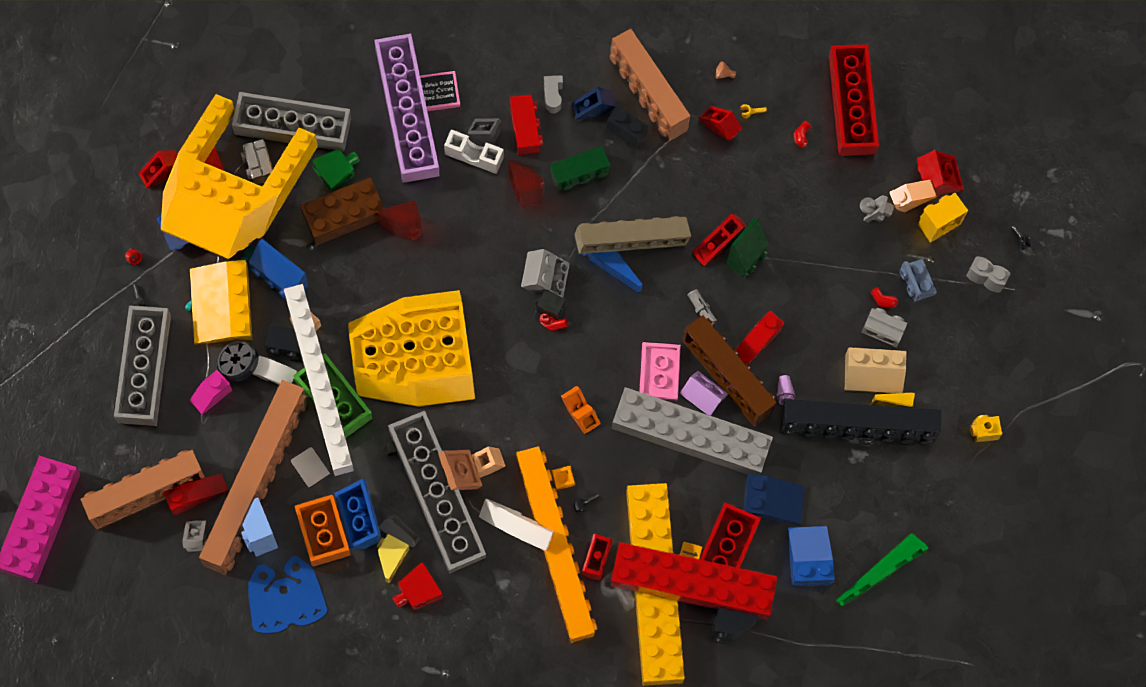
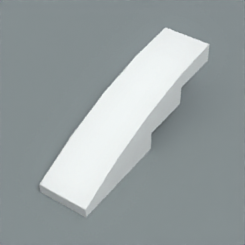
(516, 524)

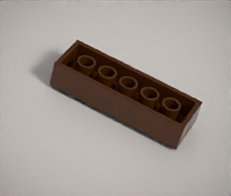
(729, 370)

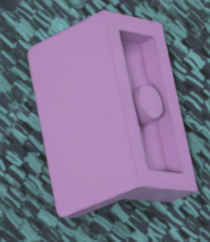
(703, 393)

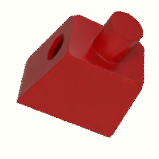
(417, 589)

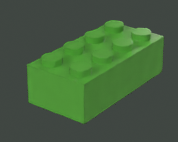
(350, 407)

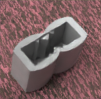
(990, 275)

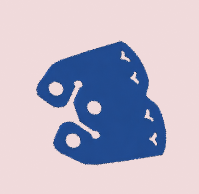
(287, 607)

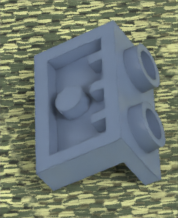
(917, 279)

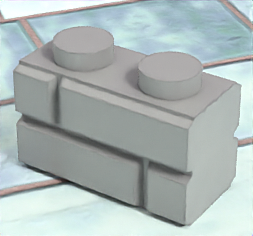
(258, 161)
(884, 327)

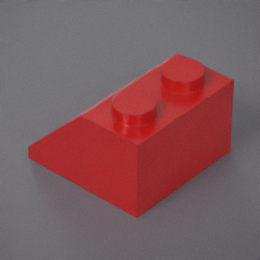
(941, 170)

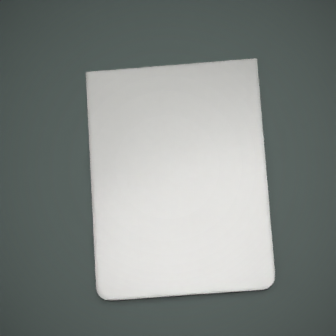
(310, 467)

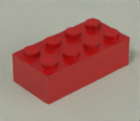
(730, 536)

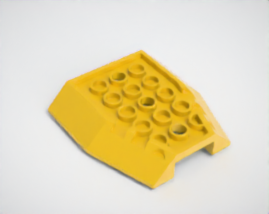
(420, 376)

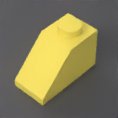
(391, 555)

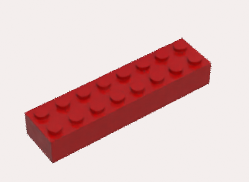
(693, 580)

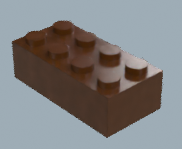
(342, 211)

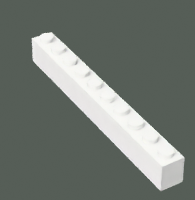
(318, 380)

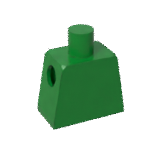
(335, 168)

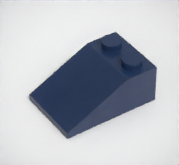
(773, 499)

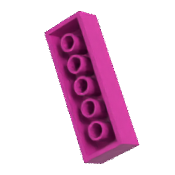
(38, 519)

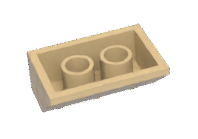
(875, 370)

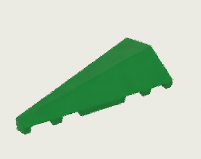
(901, 555)

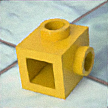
(986, 428)

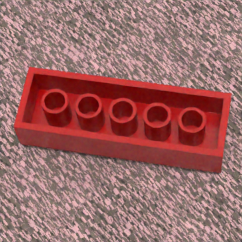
(853, 100)

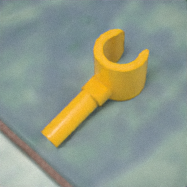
(751, 110)

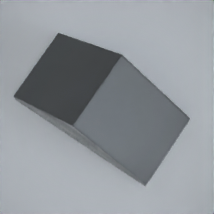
(485, 130)

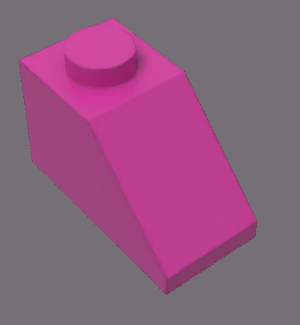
(210, 392)

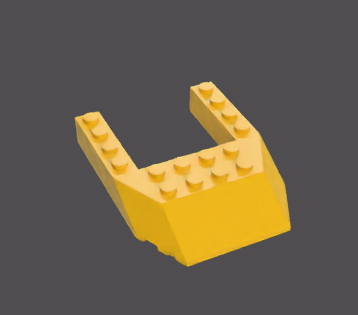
(216, 206)

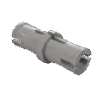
(701, 306)

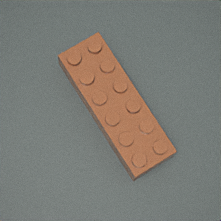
(649, 85)
(140, 490)

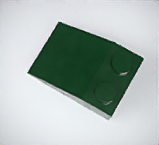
(748, 249)

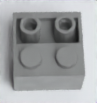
(545, 272)

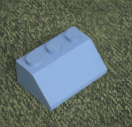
(257, 531)

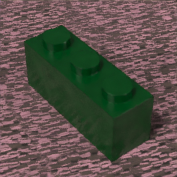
(580, 168)

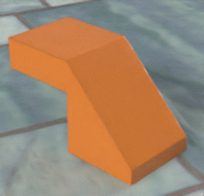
(579, 409)

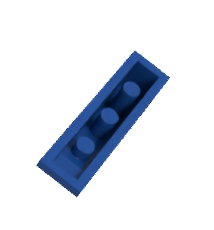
(616, 266)

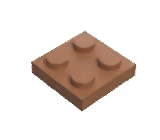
(460, 469)

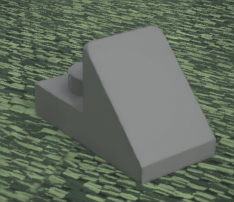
(195, 535)

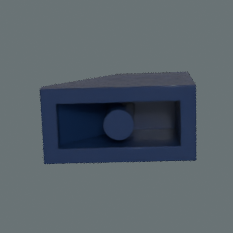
(594, 103)

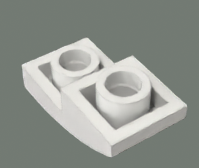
(273, 371)

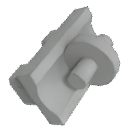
(876, 209)

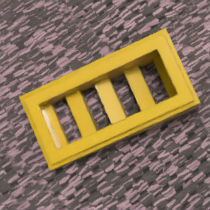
(896, 399)

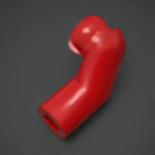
(799, 134)
(882, 300)
(553, 324)

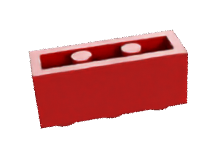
(525, 124)

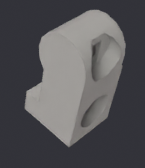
(552, 97)

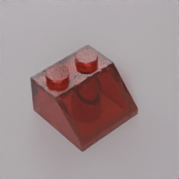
(526, 184)
(402, 220)

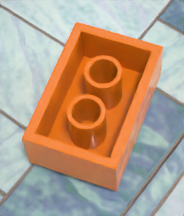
(322, 530)

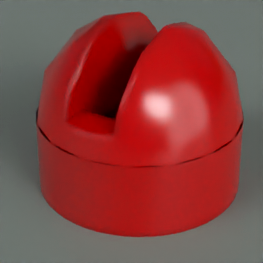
(137, 259)

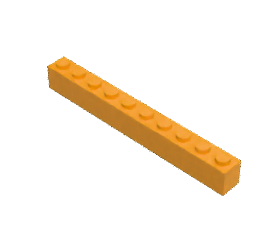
(559, 553)

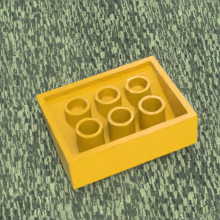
(221, 302)

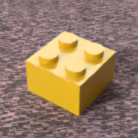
(942, 217)

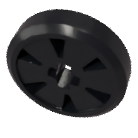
(230, 353)

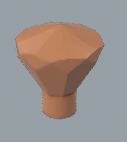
(724, 71)

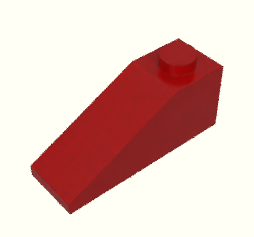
(720, 239)
(759, 337)
(195, 493)

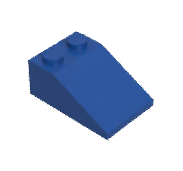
(810, 556)

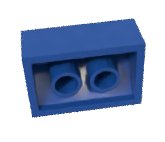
(275, 268)
(358, 515)

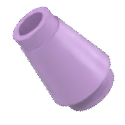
(785, 389)

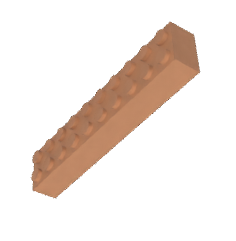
(254, 476)

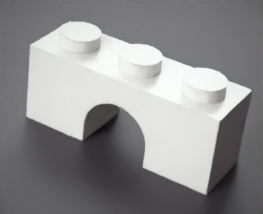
(463, 149)

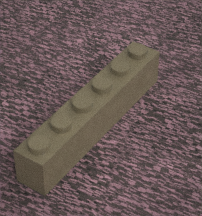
(632, 235)

